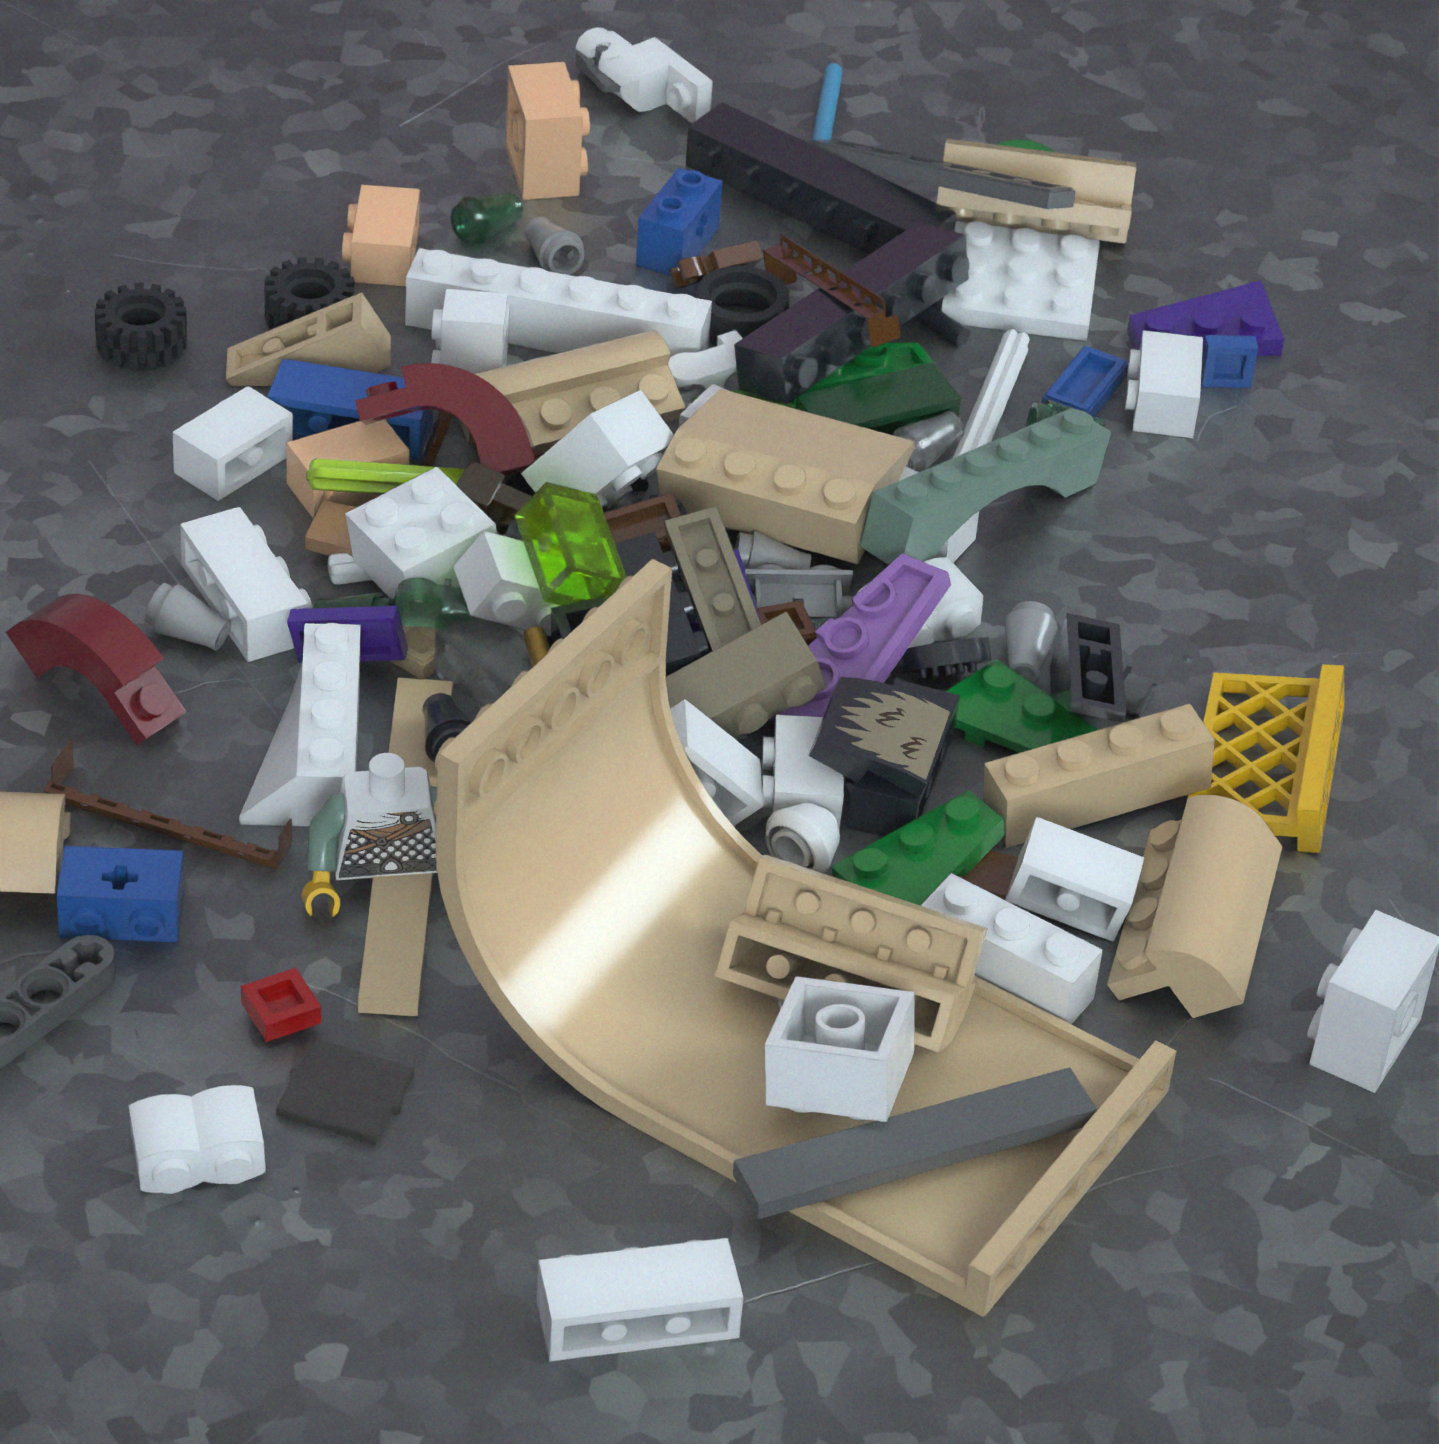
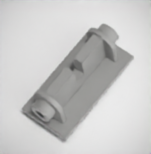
(820, 588)

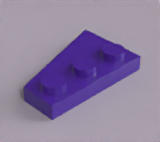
(1227, 312)

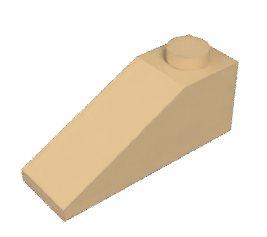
(335, 336)

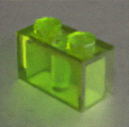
(569, 545)

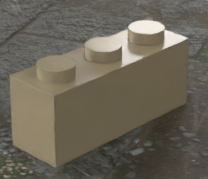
(750, 678)

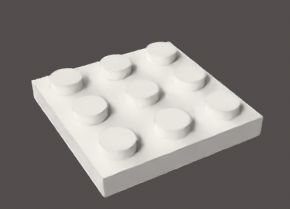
(1025, 281)

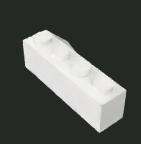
(316, 732)

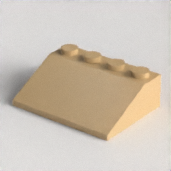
(781, 472)

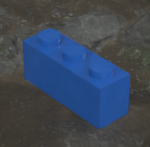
(326, 396)

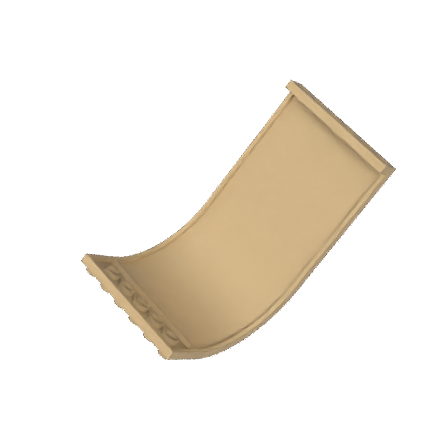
(595, 918)

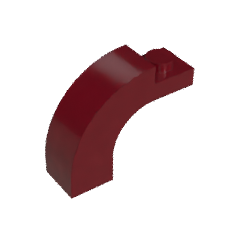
(493, 421)
(105, 650)

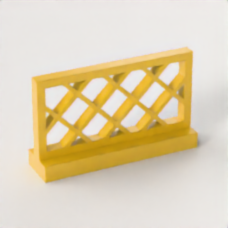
(1315, 747)

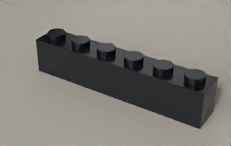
(806, 180)
(824, 333)

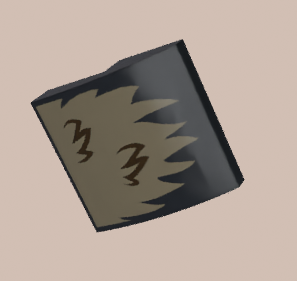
(882, 732)

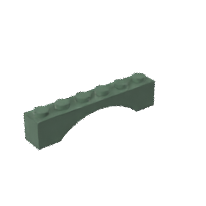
(930, 506)

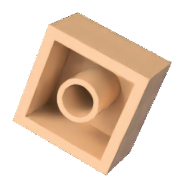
(545, 130)

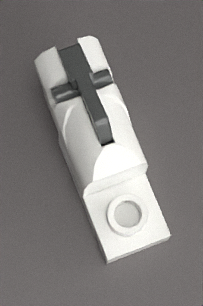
(643, 73)

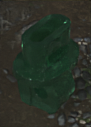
(438, 607)

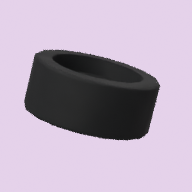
(741, 286)

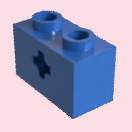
(678, 221)
(121, 893)

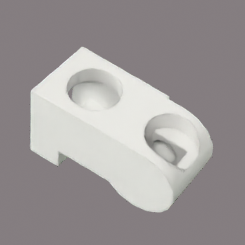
(711, 366)

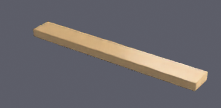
(400, 902)

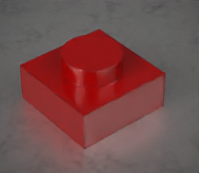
(281, 1004)

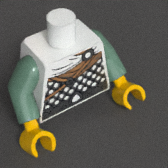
(373, 828)

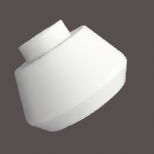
(803, 836)

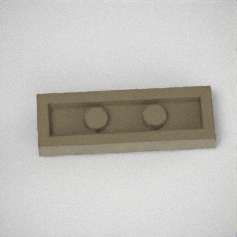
(712, 576)

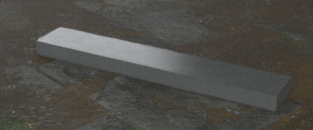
(951, 175)
(913, 1142)

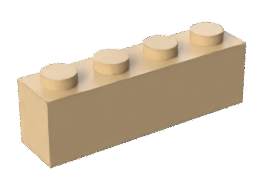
(1101, 773)

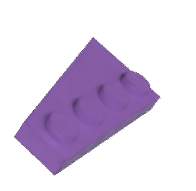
(876, 628)

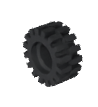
(304, 289)
(141, 326)

